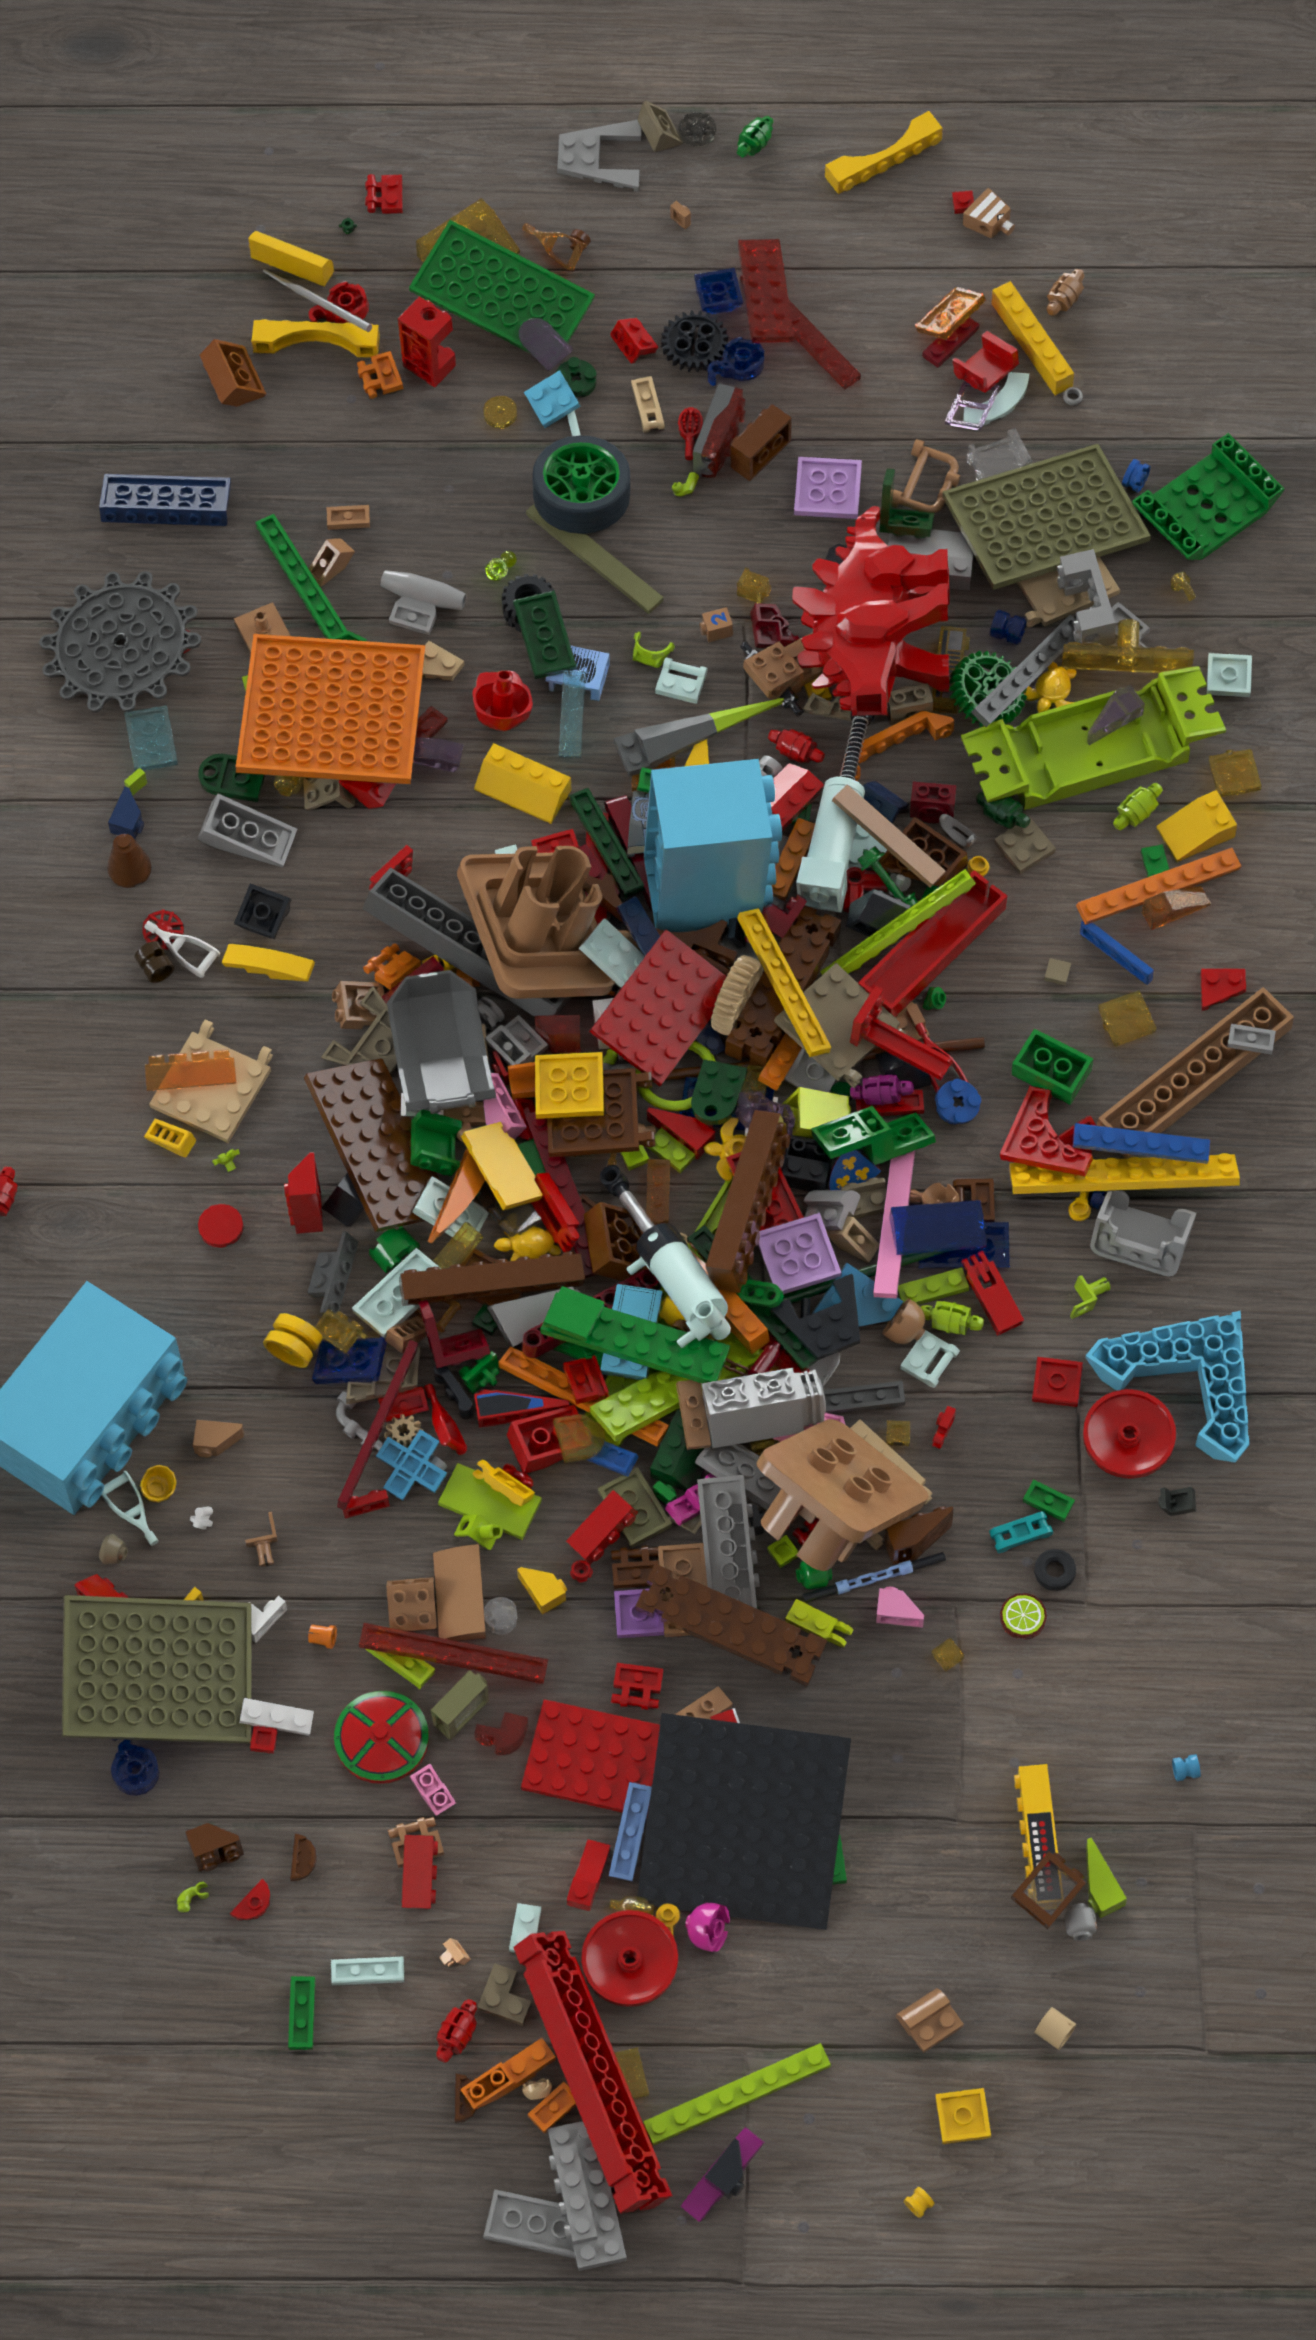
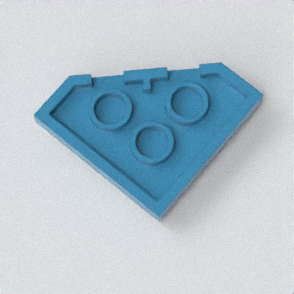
(869, 1308)

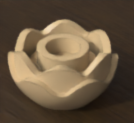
(537, 2089)

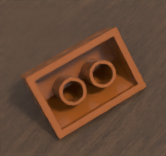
(232, 373)

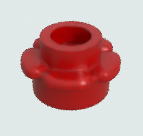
(581, 1565)

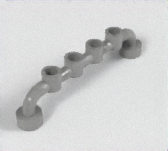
(352, 1428)

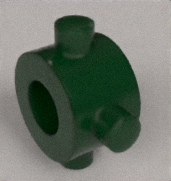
(347, 225)

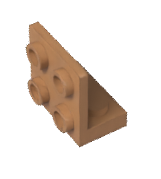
(411, 1604)

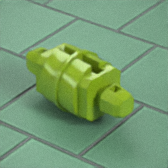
(1137, 806)
(952, 1317)

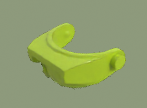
(650, 658)

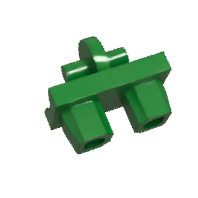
(482, 1373)

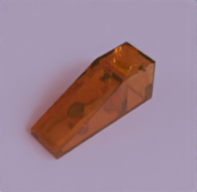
(1173, 905)

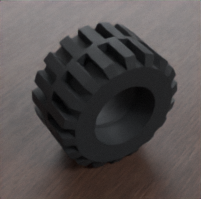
(521, 588)

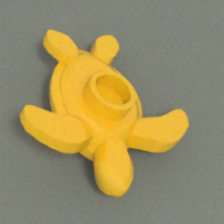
(1051, 687)
(730, 1146)
(529, 1244)

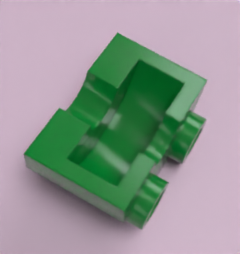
(392, 1247)

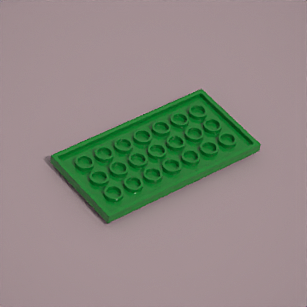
(497, 286)

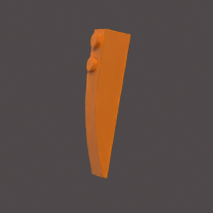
(462, 1191)
(742, 1320)

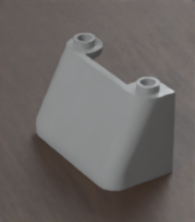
(1140, 1236)

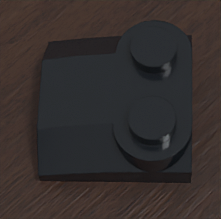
(262, 911)

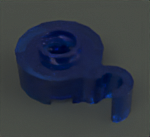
(740, 361)
(133, 1756)

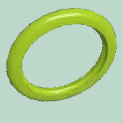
(668, 1105)

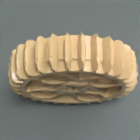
(735, 993)

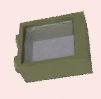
(460, 1704)

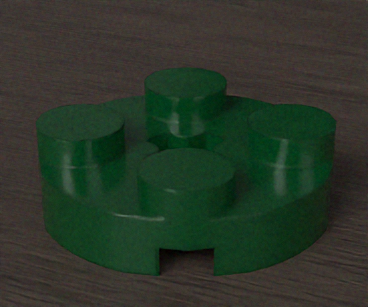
(584, 371)

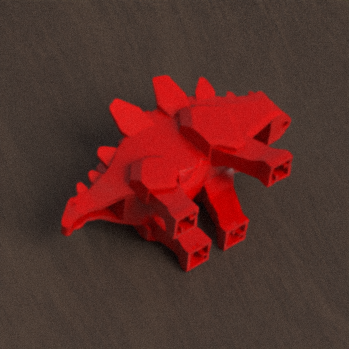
(867, 612)

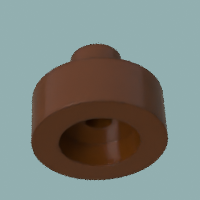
(580, 235)

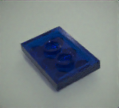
(360, 1363)

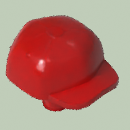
(501, 700)

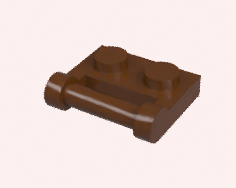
(980, 1190)

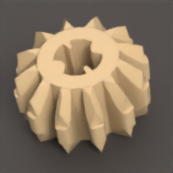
(401, 1426)

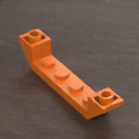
(937, 725)

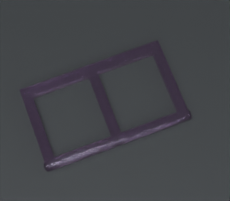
(958, 402)

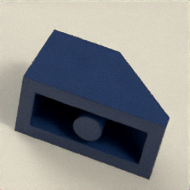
(126, 816)

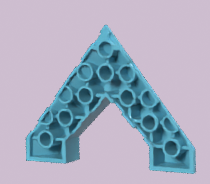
(1206, 1346)

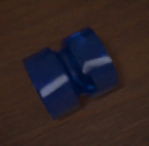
(1008, 627)

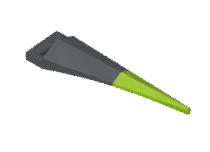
(658, 743)

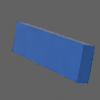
(1117, 952)

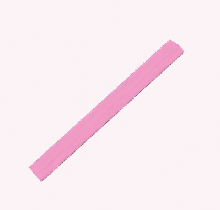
(897, 1195)

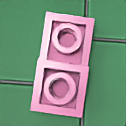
(432, 1789)

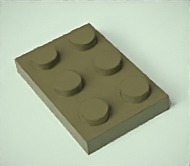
(650, 1518)

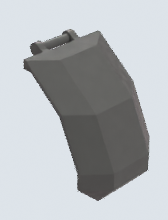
(439, 1043)

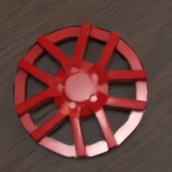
(163, 925)

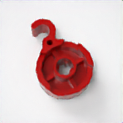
(346, 296)

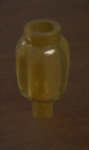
(632, 1903)

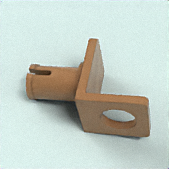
(263, 1544)

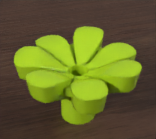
(227, 1159)

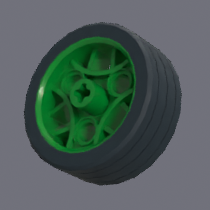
(581, 472)

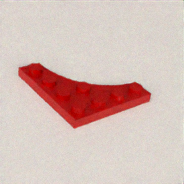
(1035, 1141)

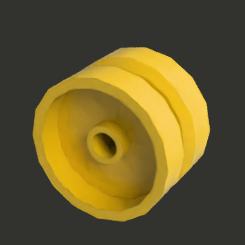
(292, 1340)

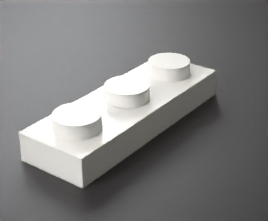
(276, 1716)

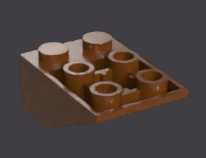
(913, 1536)

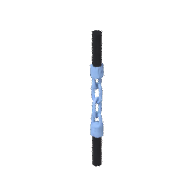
(843, 1586)

